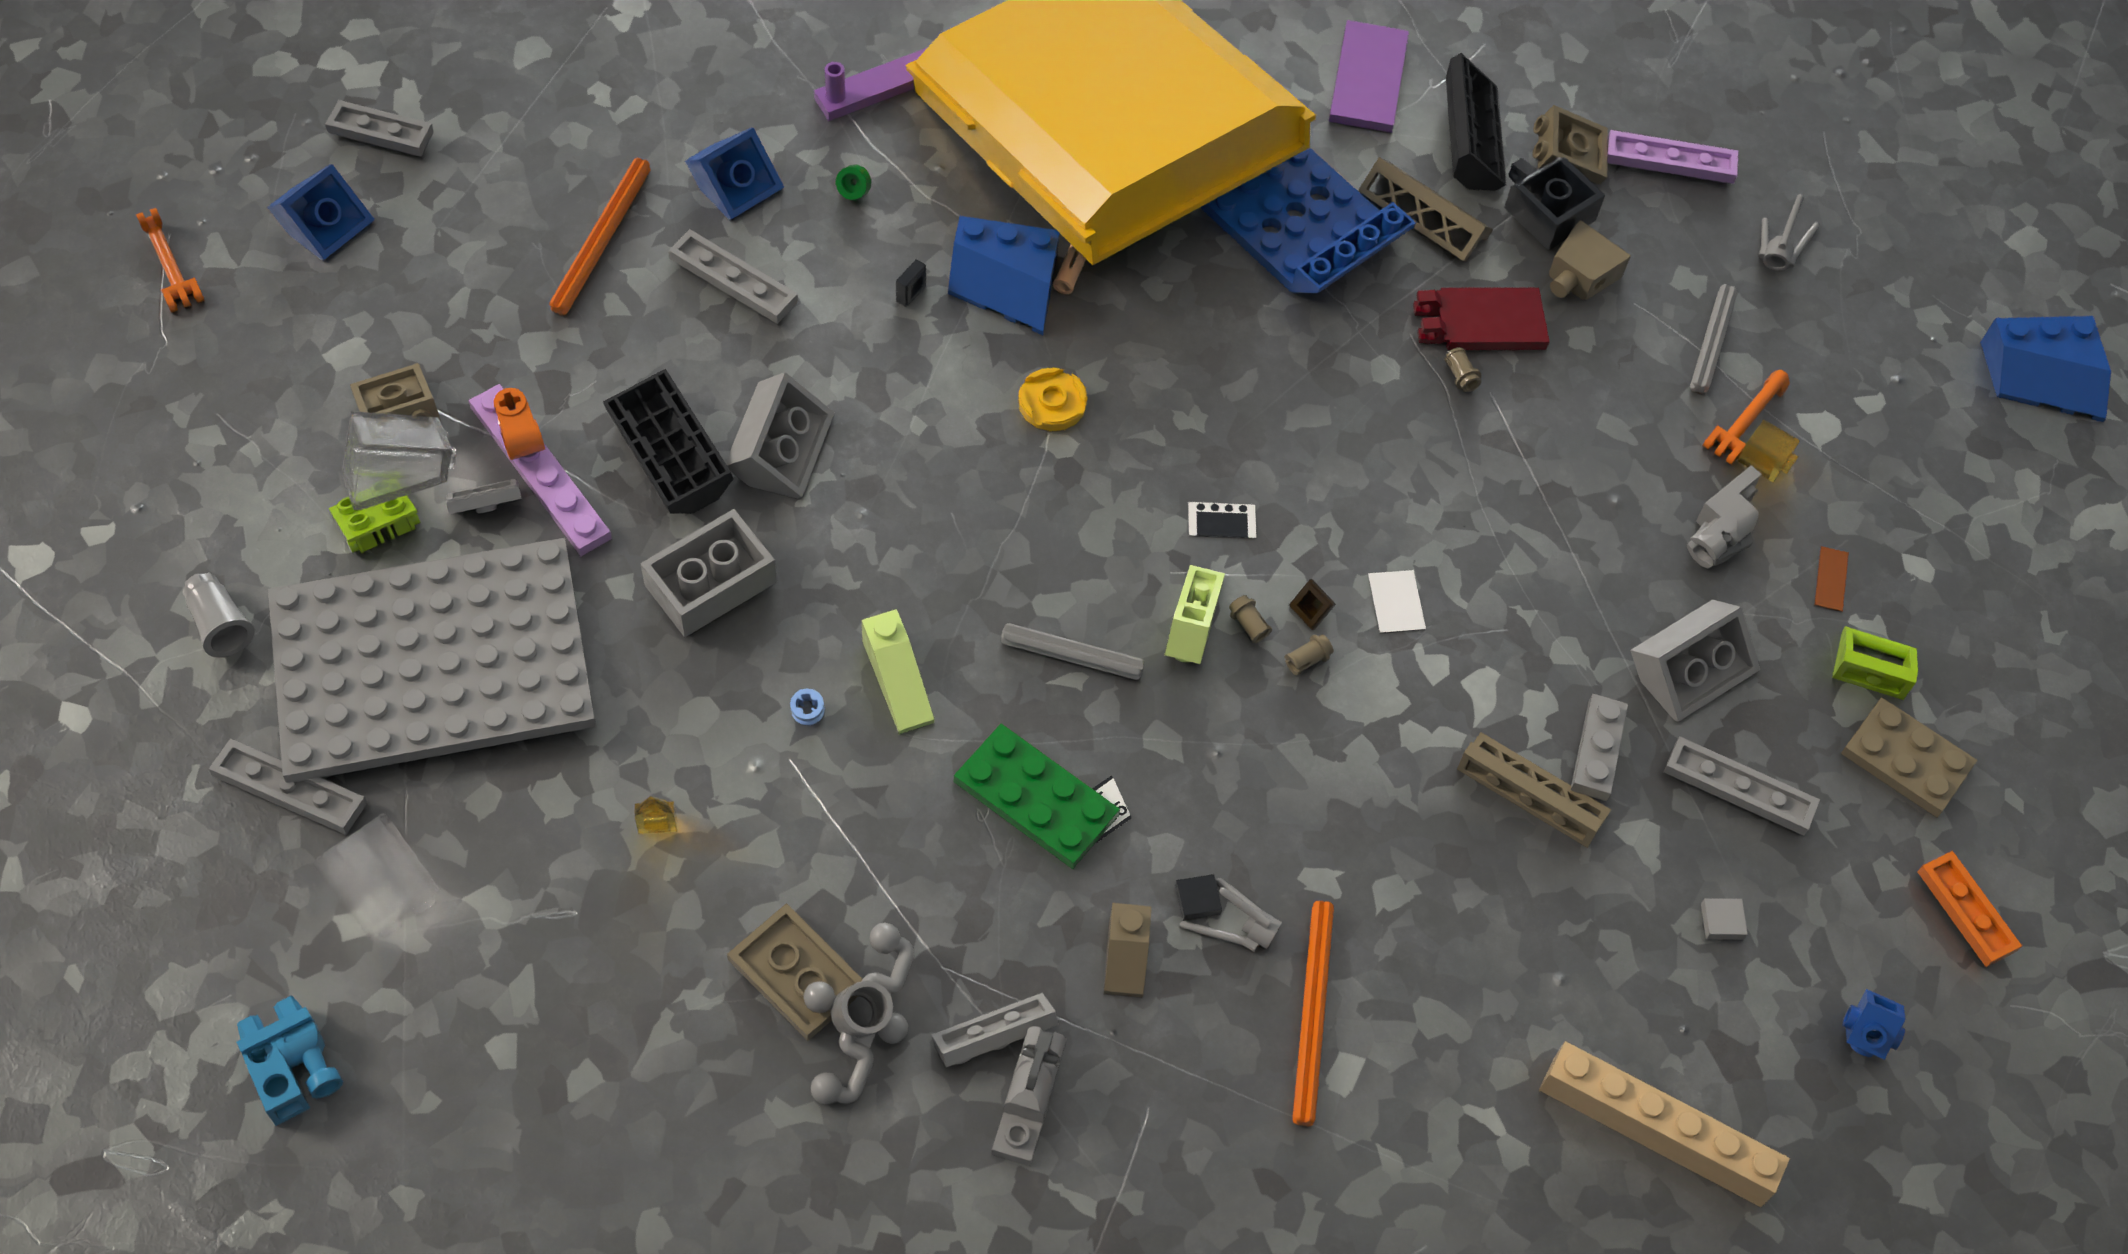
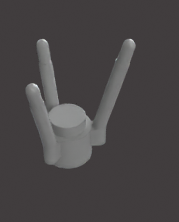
(1780, 252)
(1259, 926)

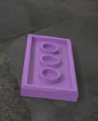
(1369, 76)

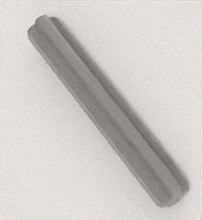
(1713, 339)
(1072, 651)

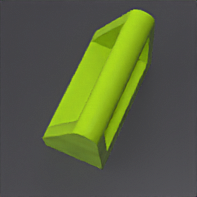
(1873, 672)

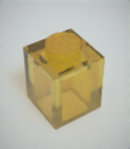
(1770, 451)

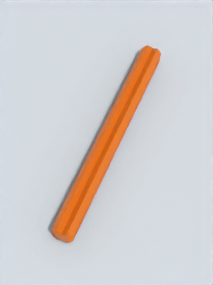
(599, 236)
(1313, 1014)

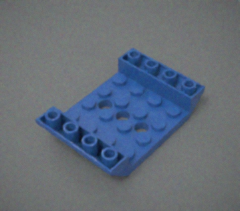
(1324, 241)

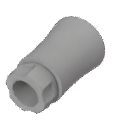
(217, 617)

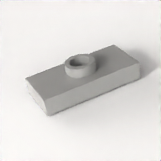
(483, 497)

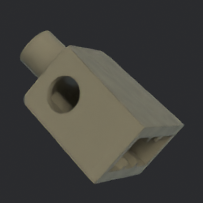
(1586, 263)

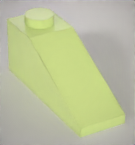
(1194, 614)
(896, 670)

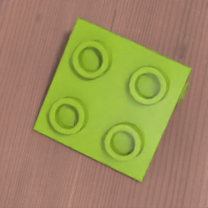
(360, 524)

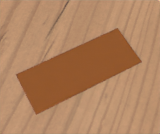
(1831, 578)

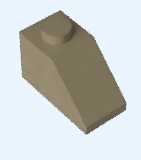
(1127, 949)

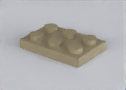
(1909, 757)
(785, 959)

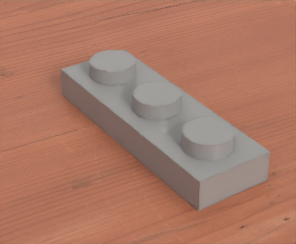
(379, 128)
(1599, 747)
(993, 1030)

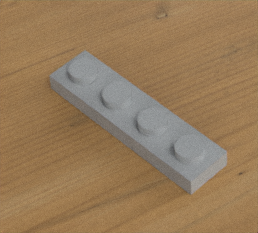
(733, 276)
(263, 777)
(1742, 786)

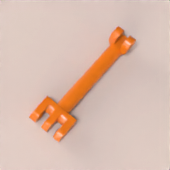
(179, 288)
(1775, 384)

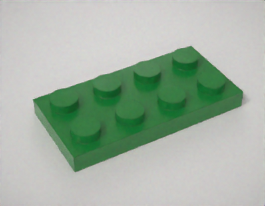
(1036, 796)

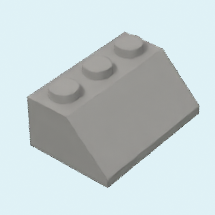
(780, 437)
(1697, 658)

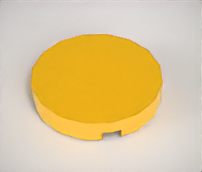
(1052, 399)

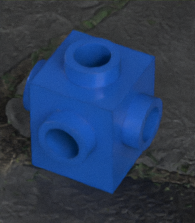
(1874, 1025)

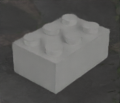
(709, 572)

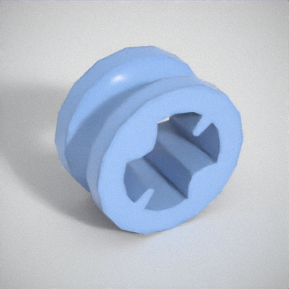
(817, 701)

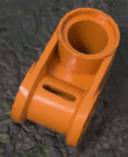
(517, 425)

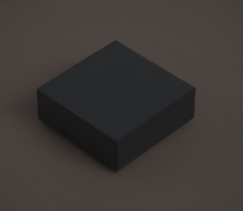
(911, 283)
(1198, 897)

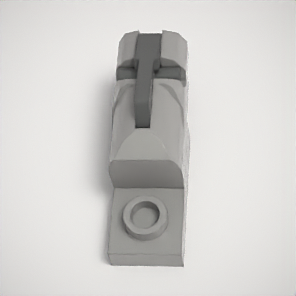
(1726, 521)
(1029, 1096)

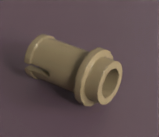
(1466, 375)
(1251, 620)
(1309, 654)

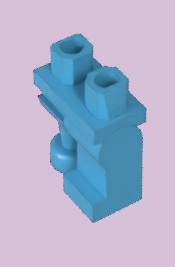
(278, 1048)

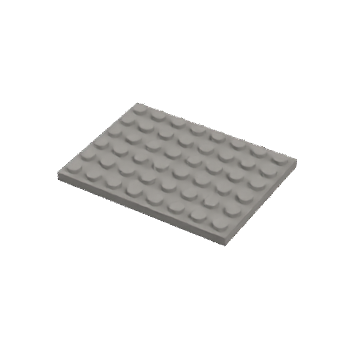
(427, 660)

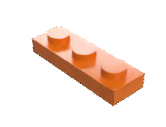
(1969, 908)

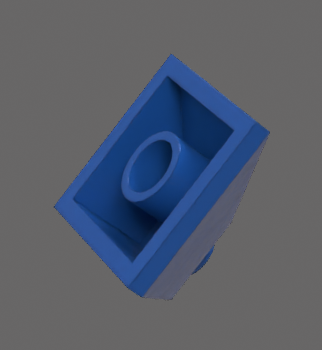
(735, 173)
(321, 212)

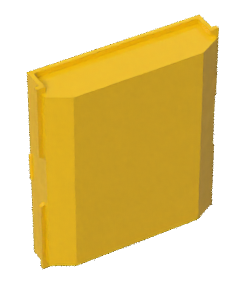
(1109, 111)

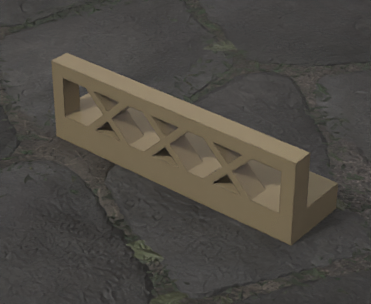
(1431, 198)
(1529, 793)

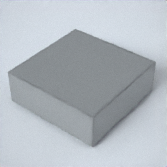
(1724, 919)

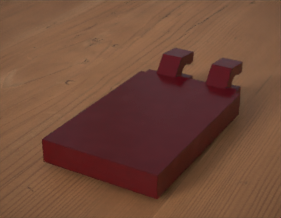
(1483, 318)

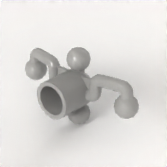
(855, 1039)

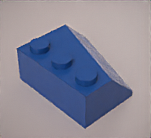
(1005, 268)
(2049, 363)

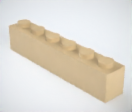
(1664, 1124)

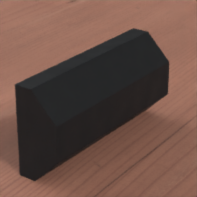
(1474, 126)
(670, 444)

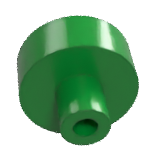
(853, 182)

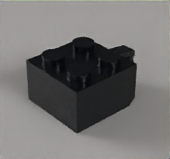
(1552, 199)

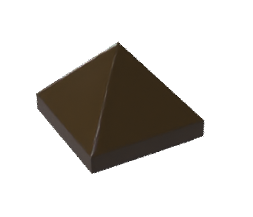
(1312, 604)

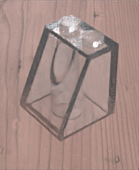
(394, 457)
(377, 877)

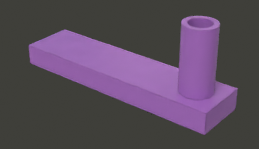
(864, 89)

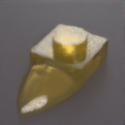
(655, 816)

